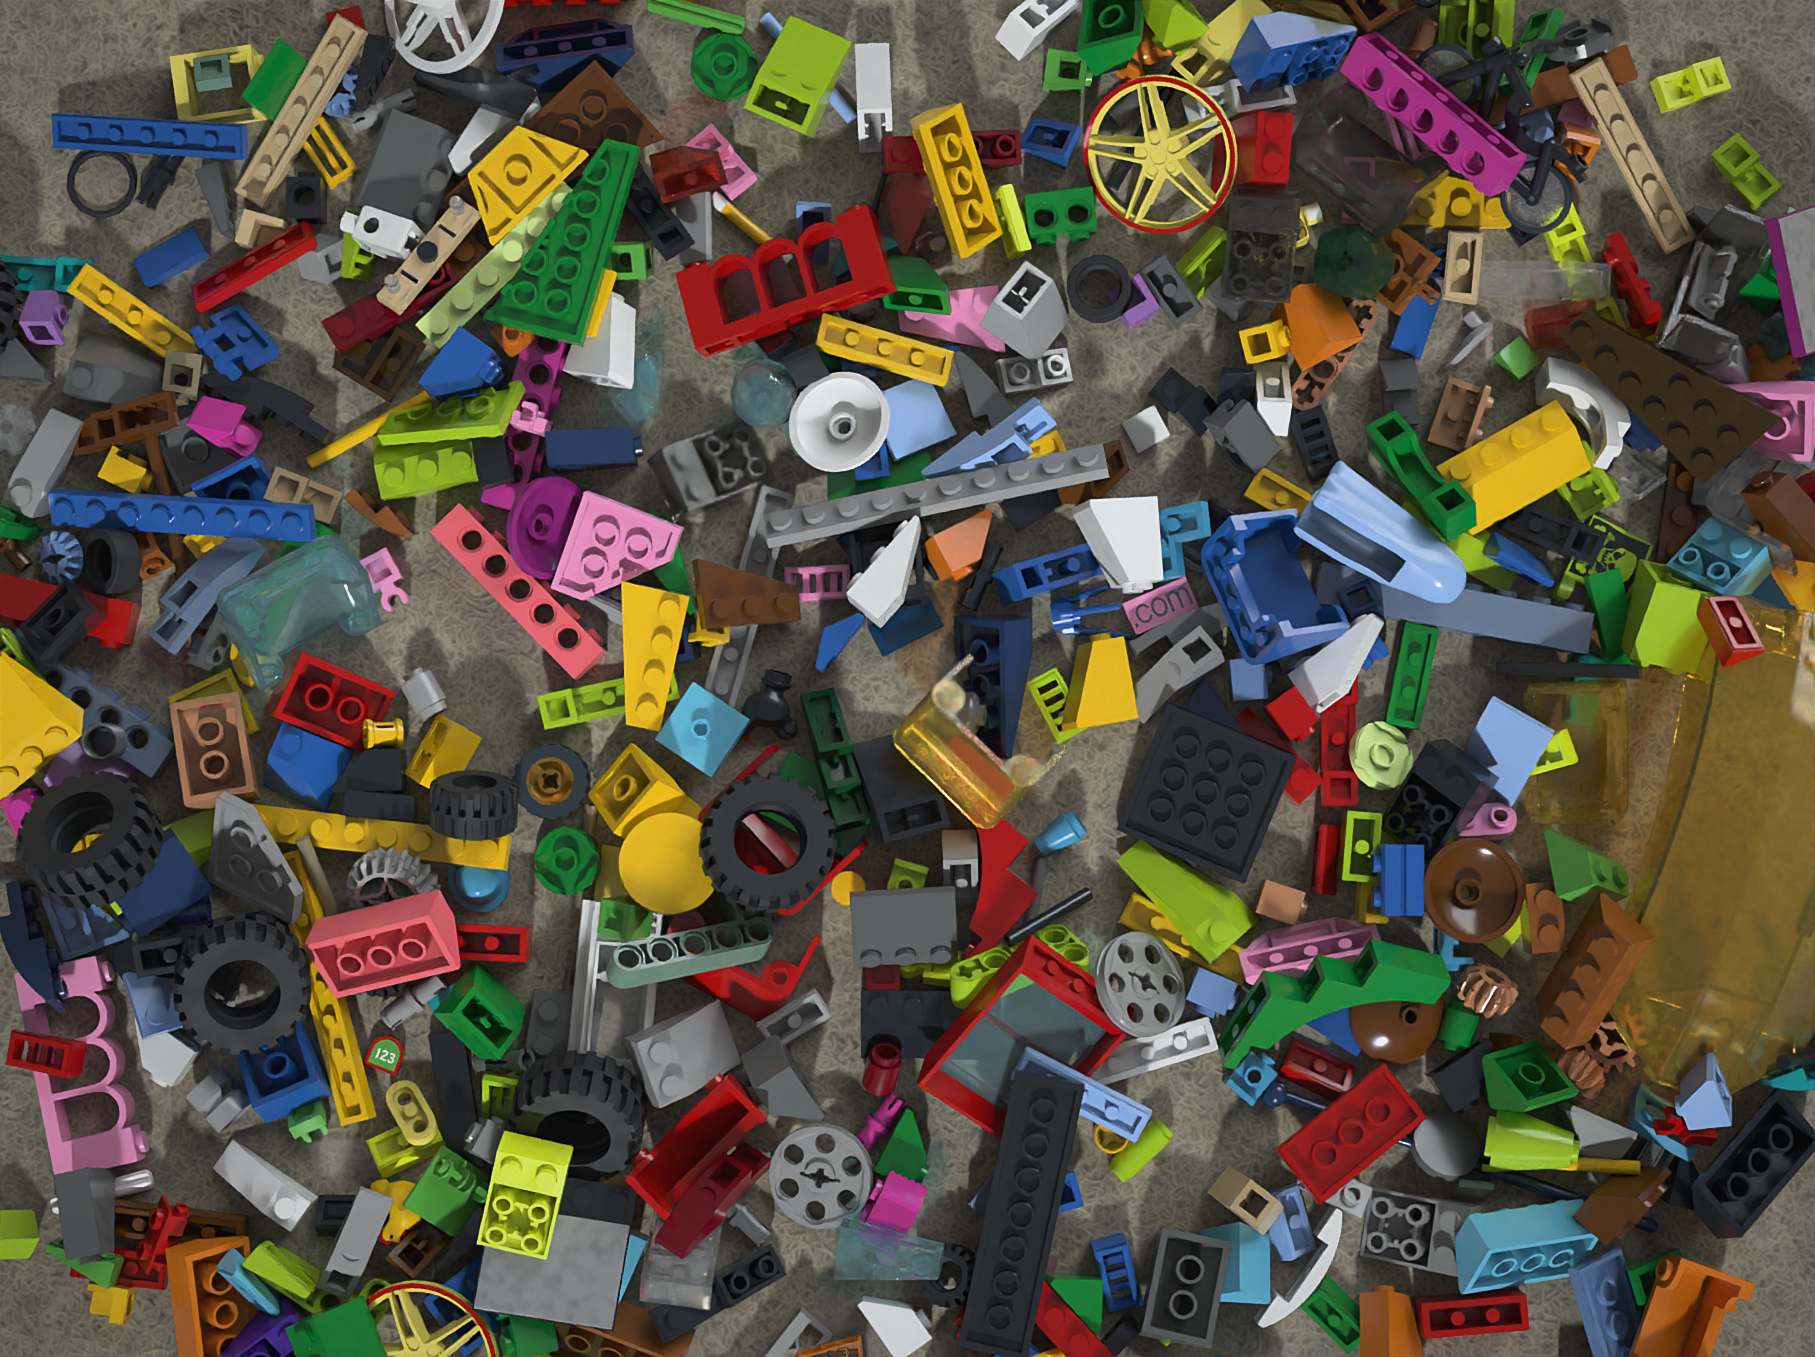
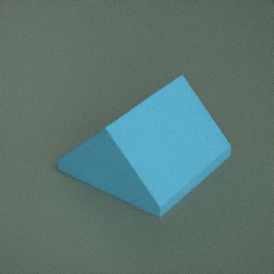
(1248, 1263)

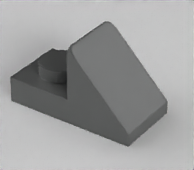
(1399, 388)

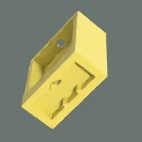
(184, 87)

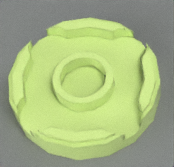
(1380, 755)

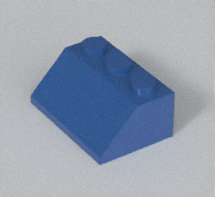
(463, 368)

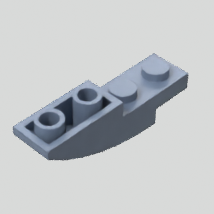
(199, 586)

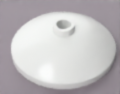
(827, 409)

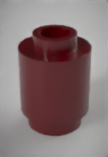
(882, 1069)

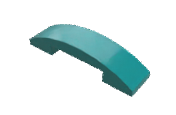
(44, 273)

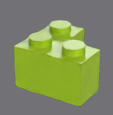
(1357, 839)

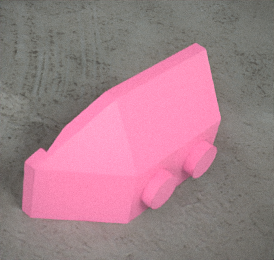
(1294, 947)

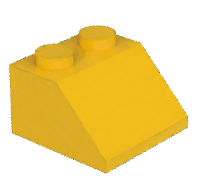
(634, 791)

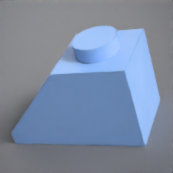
(1704, 1096)

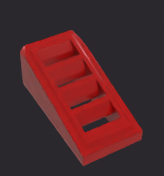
(67, 1059)

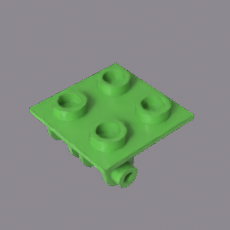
(448, 1191)

